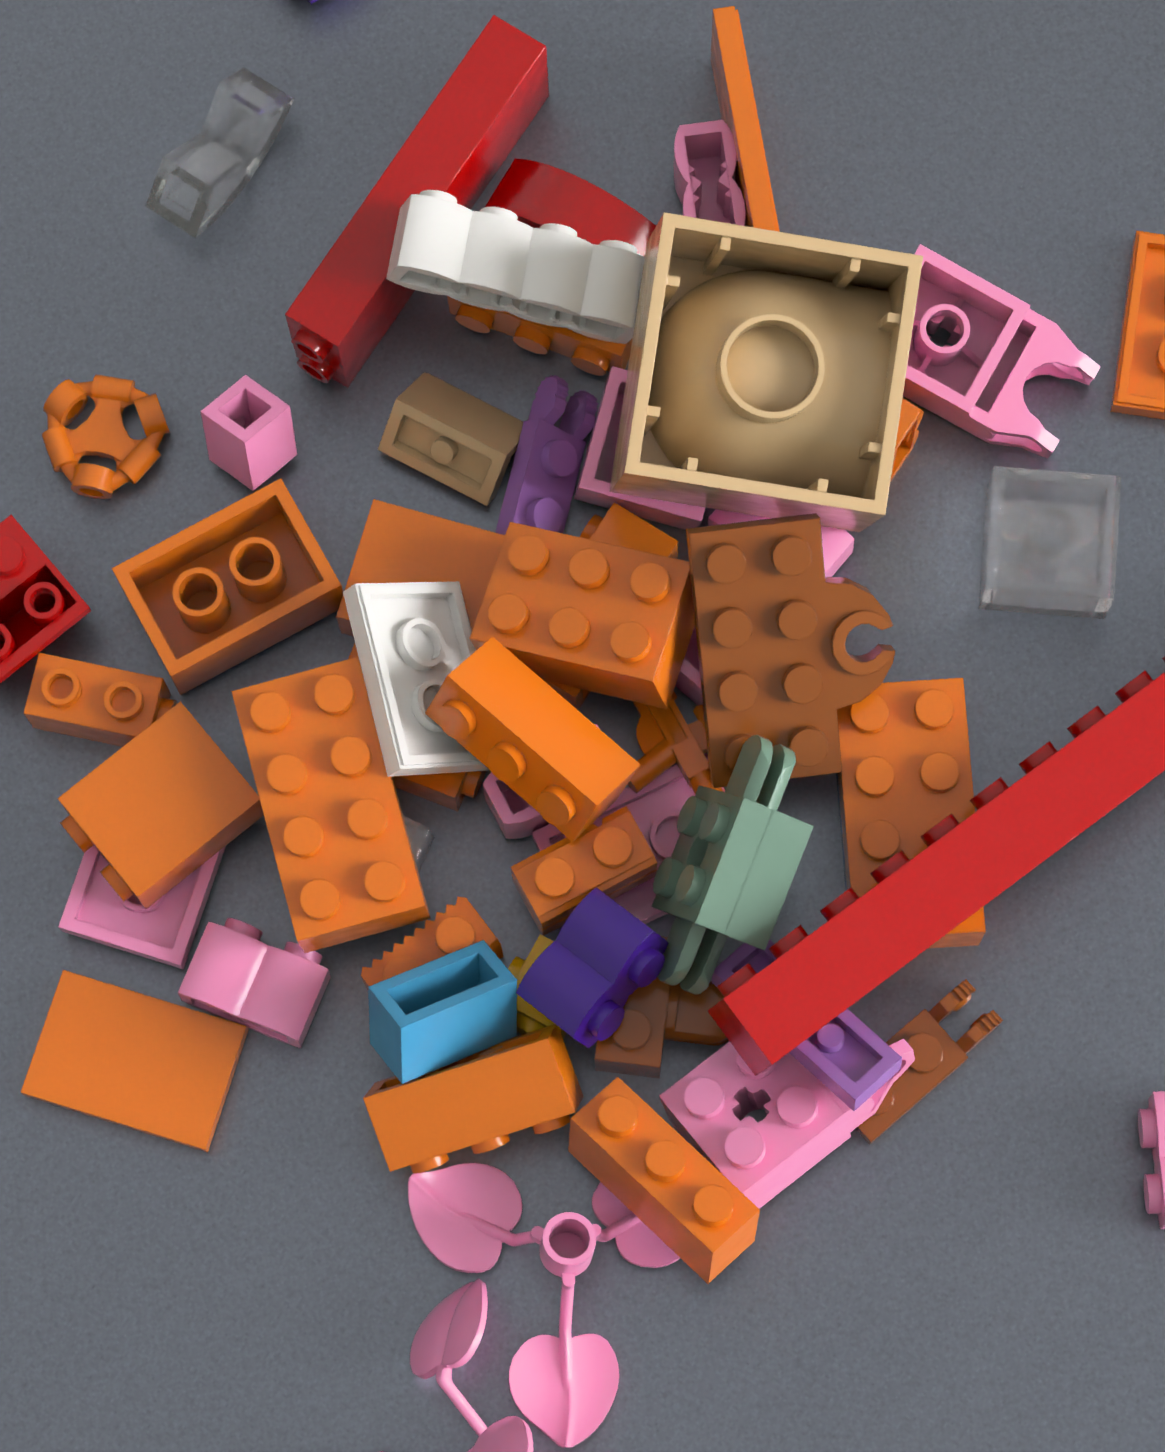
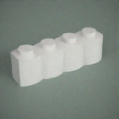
(516, 268)

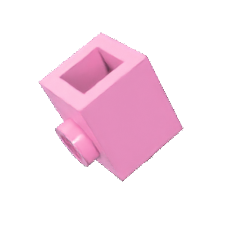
(249, 432)

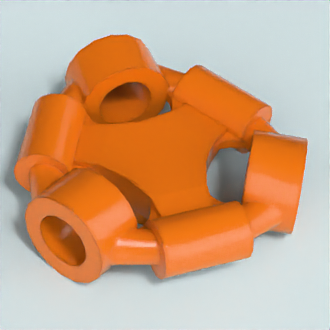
(102, 434)

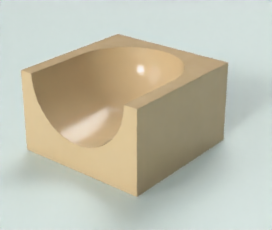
(766, 372)

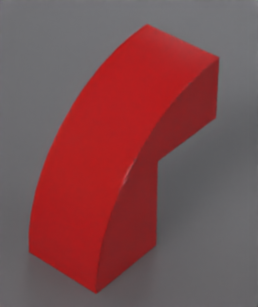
(551, 195)

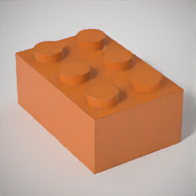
(230, 586)
(590, 613)

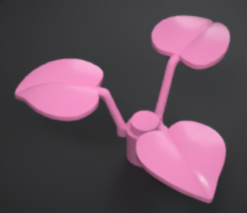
(465, 1218)
(448, 1342)

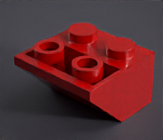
(34, 599)

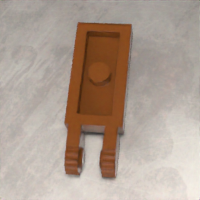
(934, 1056)

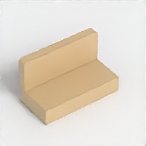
(451, 437)

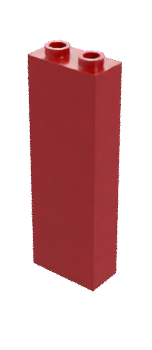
(450, 150)

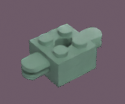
(729, 865)

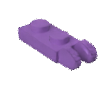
(548, 458)

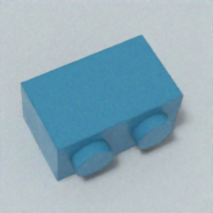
(442, 1011)

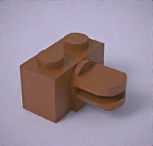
(658, 1015)

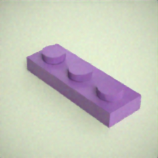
(841, 1053)

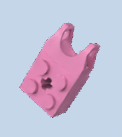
(992, 355)
(799, 1127)

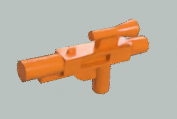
(670, 740)

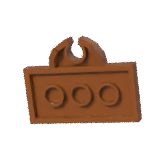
(776, 641)

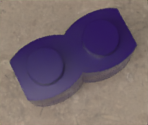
(593, 969)

